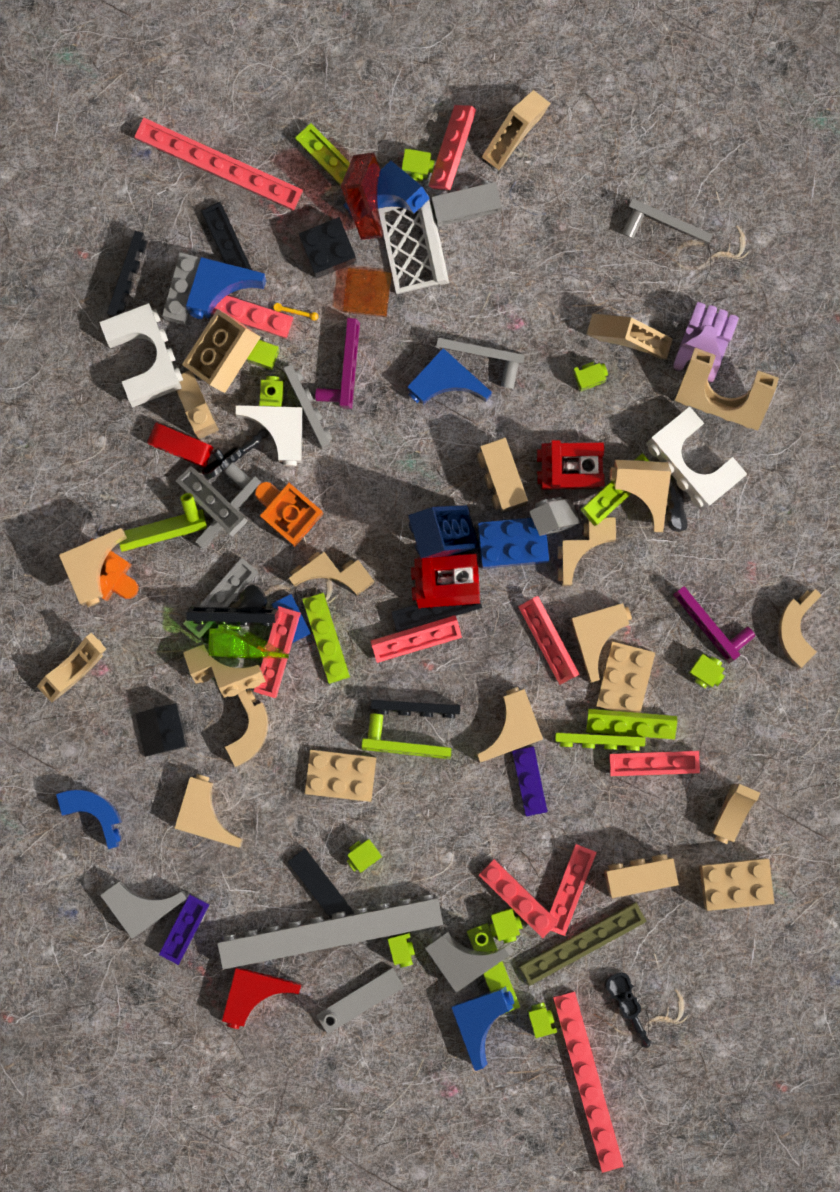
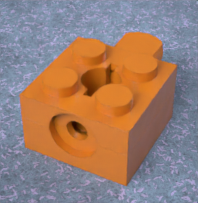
(287, 511)
(114, 578)

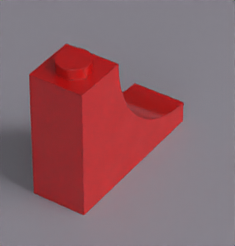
(250, 989)

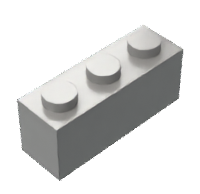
(466, 203)
(180, 288)
(554, 515)

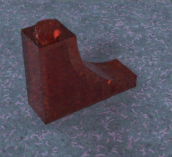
(361, 194)

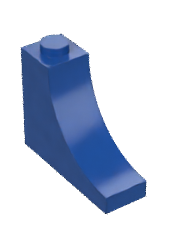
(398, 190)
(217, 280)
(445, 375)
(475, 1019)

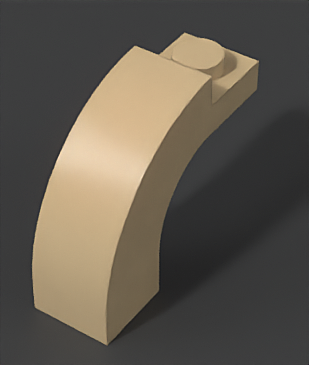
(789, 630)
(72, 669)
(256, 733)

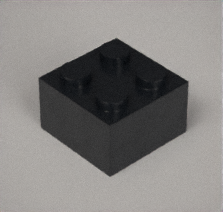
(327, 247)

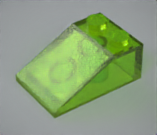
(234, 643)

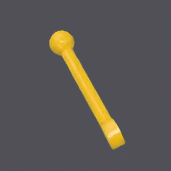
(278, 307)

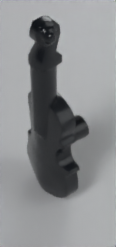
(232, 455)
(675, 511)
(250, 598)
(619, 989)

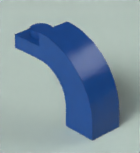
(97, 805)

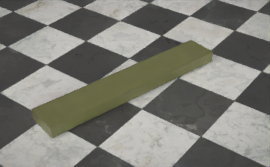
(582, 943)

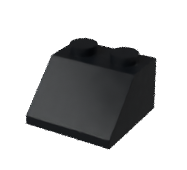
(161, 729)

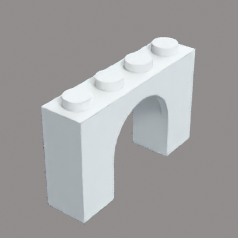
(161, 377)
(701, 488)

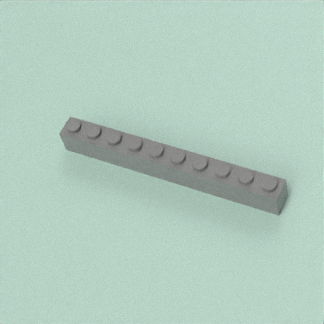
(330, 932)

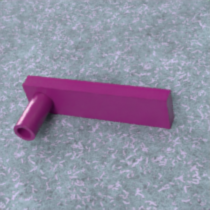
(346, 393)
(727, 648)

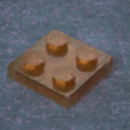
(367, 292)

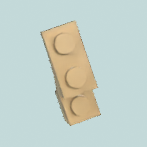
(573, 550)
(321, 566)
(229, 679)

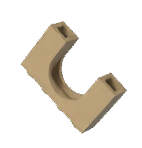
(744, 410)

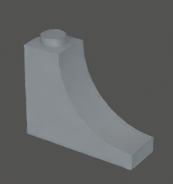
(137, 912)
(460, 963)

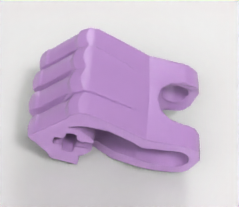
(706, 332)

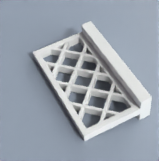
(433, 247)

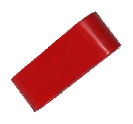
(180, 445)

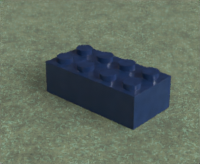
(443, 531)

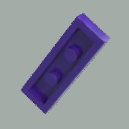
(529, 781)
(184, 929)

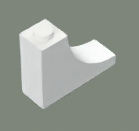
(283, 424)

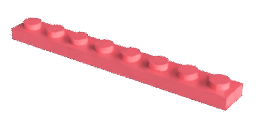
(218, 164)
(588, 1081)

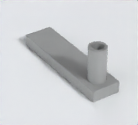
(640, 209)
(511, 363)
(249, 489)
(360, 1000)

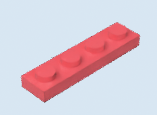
(452, 147)
(256, 316)
(281, 637)
(416, 639)
(548, 640)
(654, 763)
(571, 887)
(518, 898)

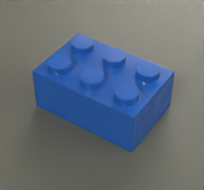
(511, 543)

